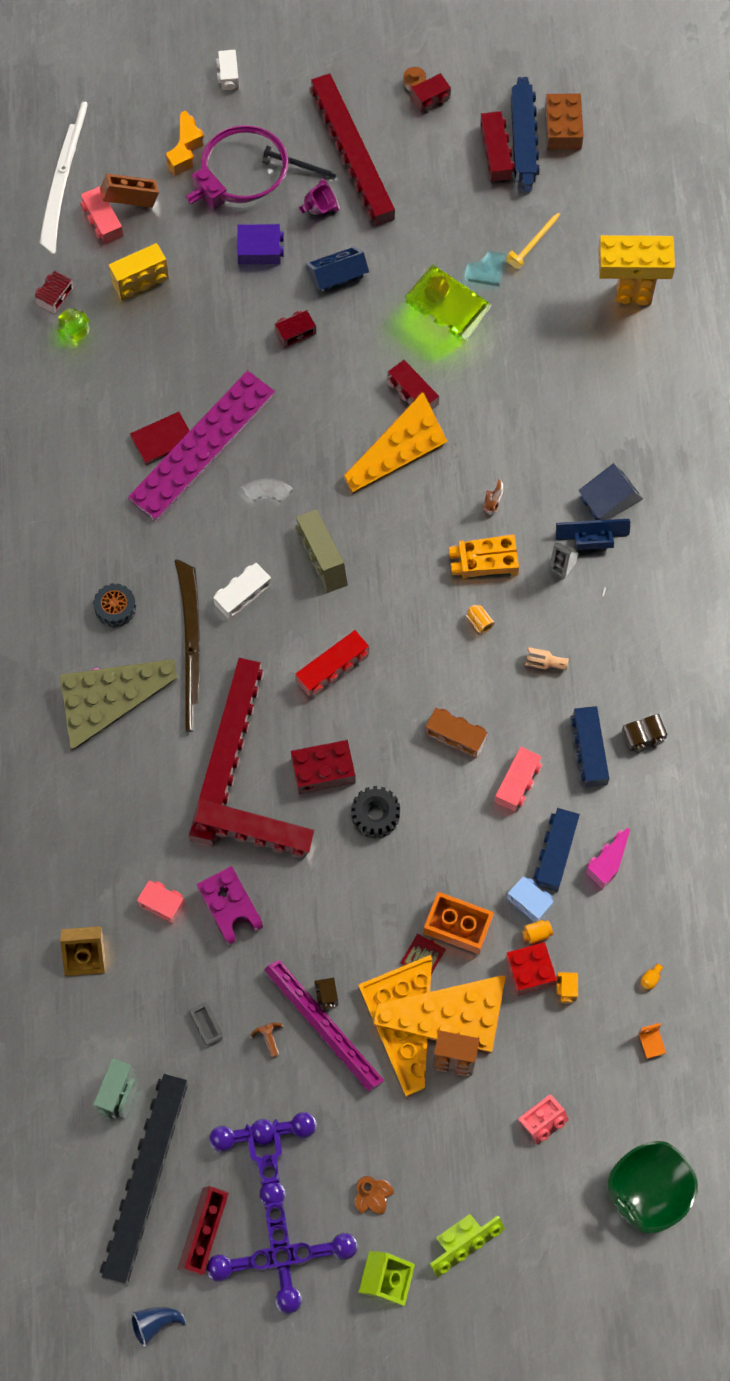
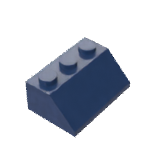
(337, 268)

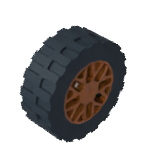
(114, 605)

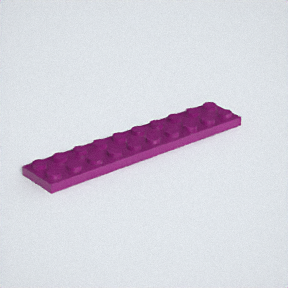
(201, 445)

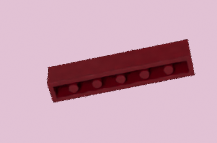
(253, 828)

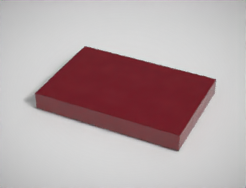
(160, 437)

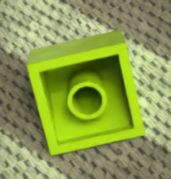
(386, 1277)

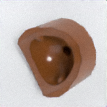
(413, 76)

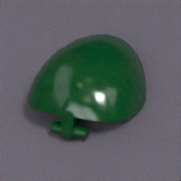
(653, 1186)

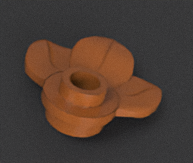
(492, 498)
(374, 1197)

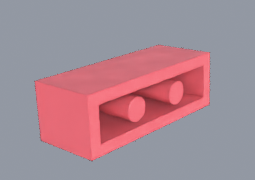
(101, 216)
(518, 779)

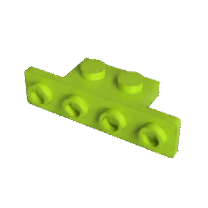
(463, 1240)

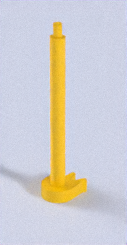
(517, 260)

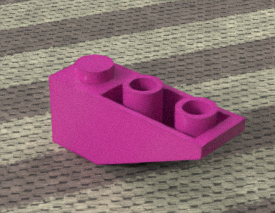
(606, 866)

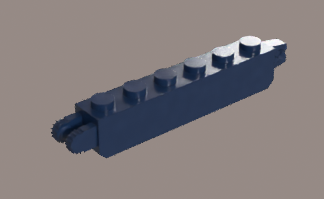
(524, 134)

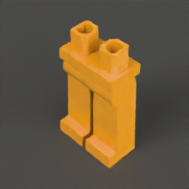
(485, 557)

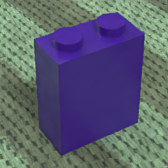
(259, 244)

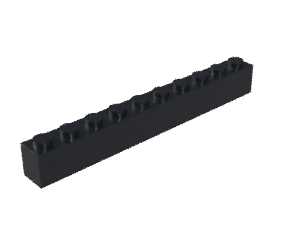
(144, 1181)

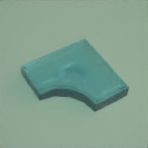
(487, 270)

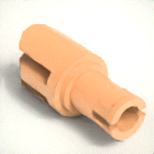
(547, 659)

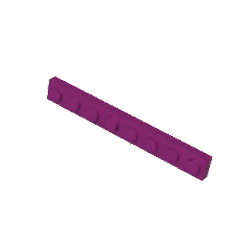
(324, 1025)

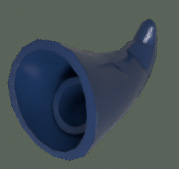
(150, 1321)

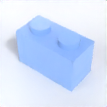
(530, 899)

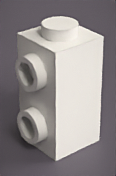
(228, 70)

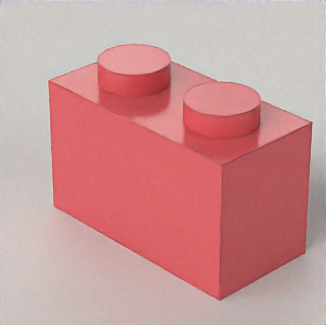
(161, 901)

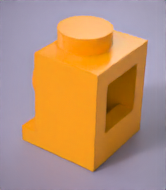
(567, 987)

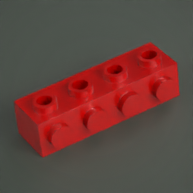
(332, 663)

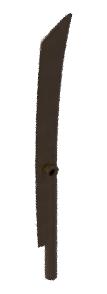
(189, 595)

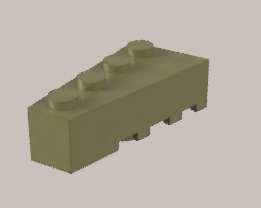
(322, 550)

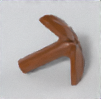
(266, 1030)

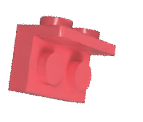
(544, 1119)

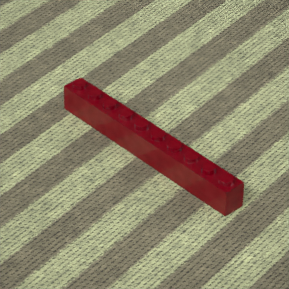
(352, 149)
(229, 741)

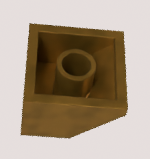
(82, 951)

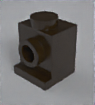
(327, 993)

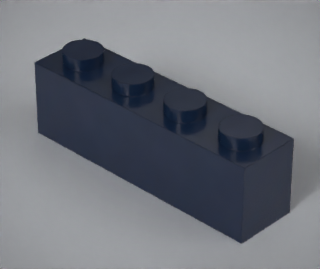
(590, 746)
(557, 849)

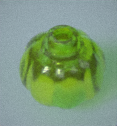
(73, 324)

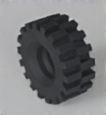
(372, 798)

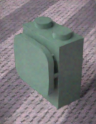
(116, 1090)

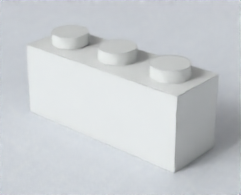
(242, 590)

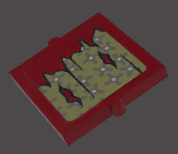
(421, 948)

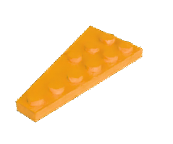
(404, 440)

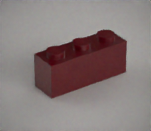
(410, 384)

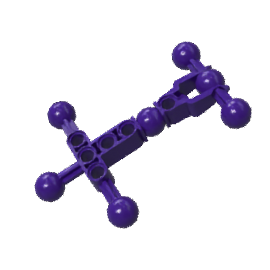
(272, 1196)

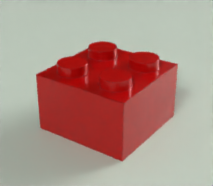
(531, 969)

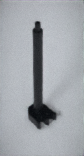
(269, 153)

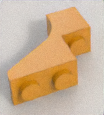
(191, 138)

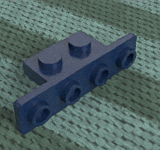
(593, 534)

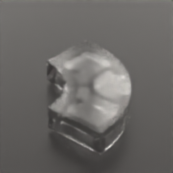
(267, 488)

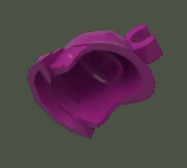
(320, 200)

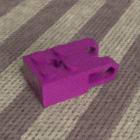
(230, 909)

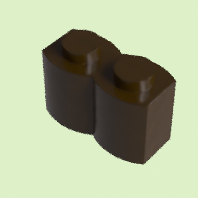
(644, 732)

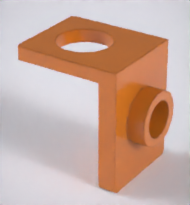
(652, 1041)

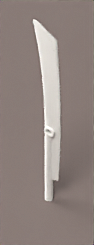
(50, 222)

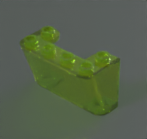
(447, 302)

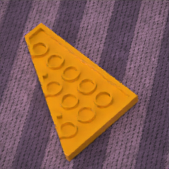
(461, 1009)
(404, 1050)

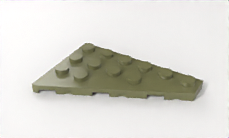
(103, 695)

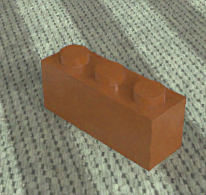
(129, 190)
(456, 732)

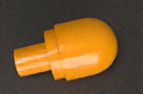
(651, 977)

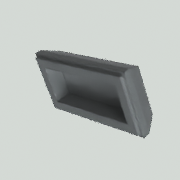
(206, 1024)

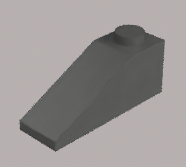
(563, 559)

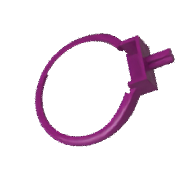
(211, 189)

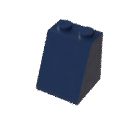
(609, 493)

